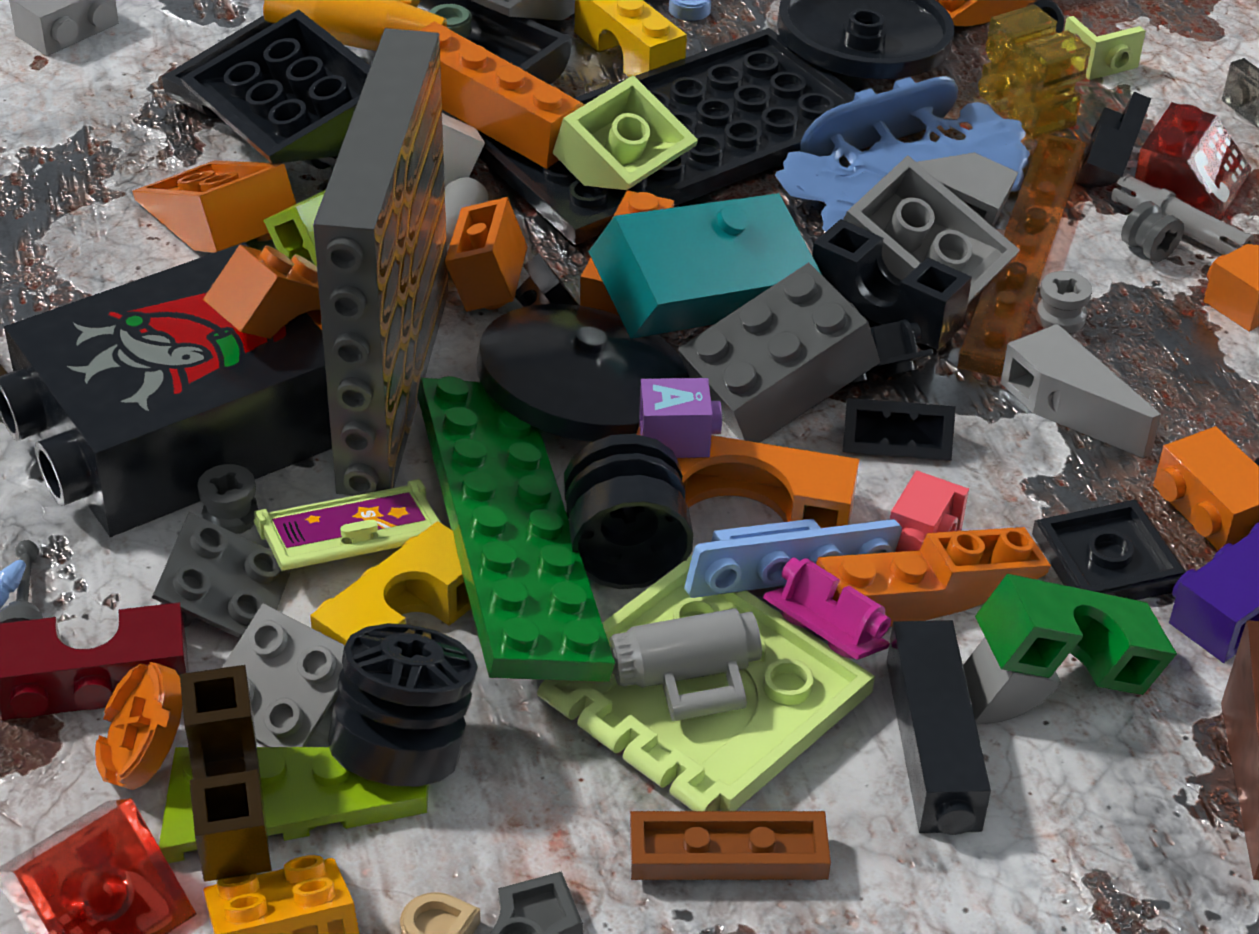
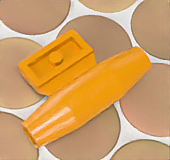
(356, 21)

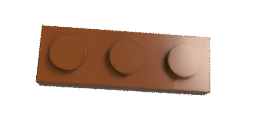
(729, 845)

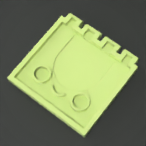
(727, 756)

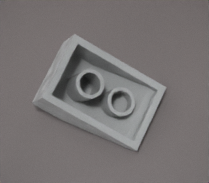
(928, 220)

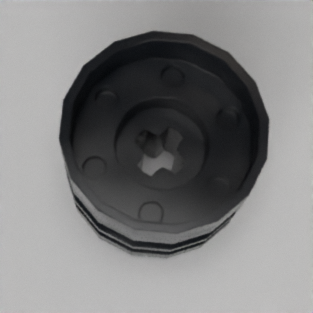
(627, 510)
(401, 704)

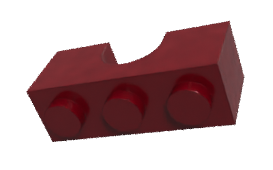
(51, 678)

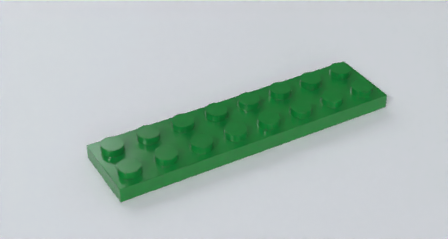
(512, 539)

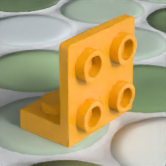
(299, 899)

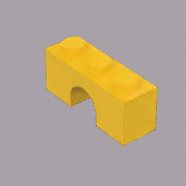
(641, 31)
(415, 578)

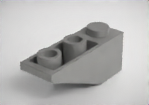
(1075, 389)

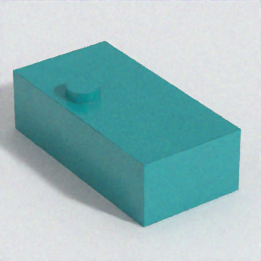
(696, 261)

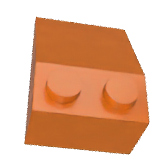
(219, 202)

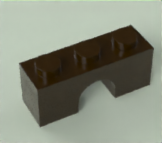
(225, 774)

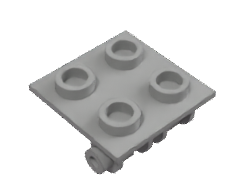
(288, 675)

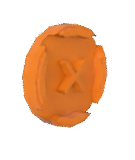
(143, 725)

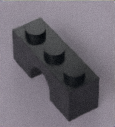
(930, 295)

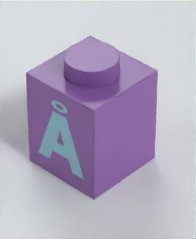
(680, 414)

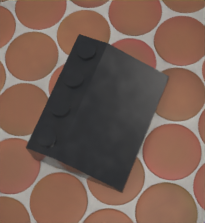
(285, 89)

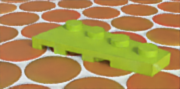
(299, 793)

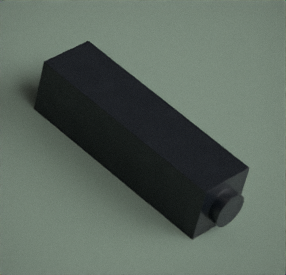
(937, 728)

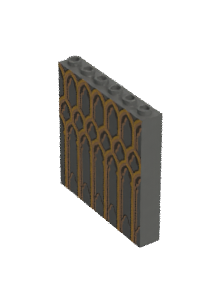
(383, 260)

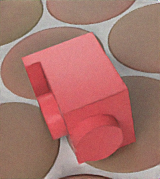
(928, 507)

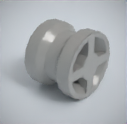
(1064, 300)

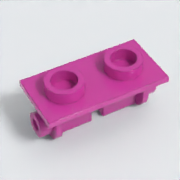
(850, 626)

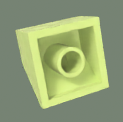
(621, 137)

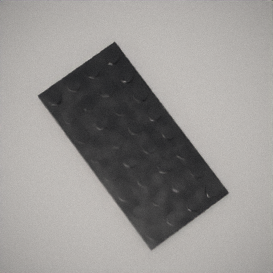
(738, 99)

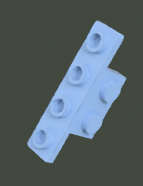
(757, 554)

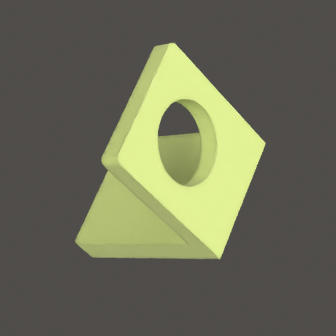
(1109, 52)

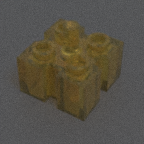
(1033, 71)

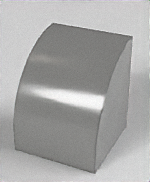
(1000, 693)

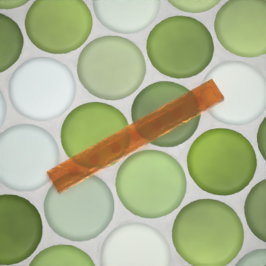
(1032, 229)

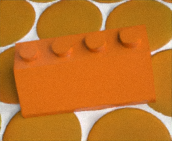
(500, 97)

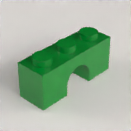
(1040, 623)

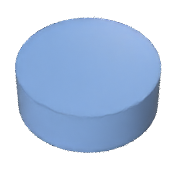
(690, 9)

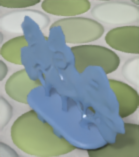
(878, 123)

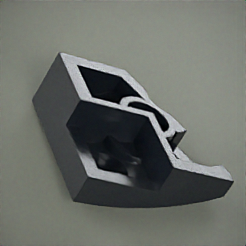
(1112, 143)

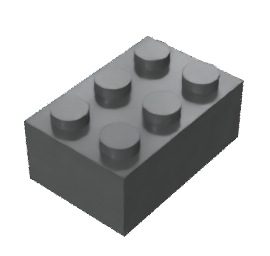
(781, 354)

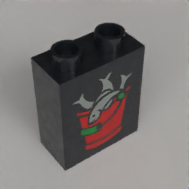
(157, 389)

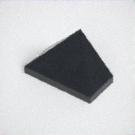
(899, 429)

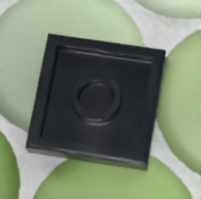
(1109, 551)

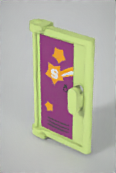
(345, 525)

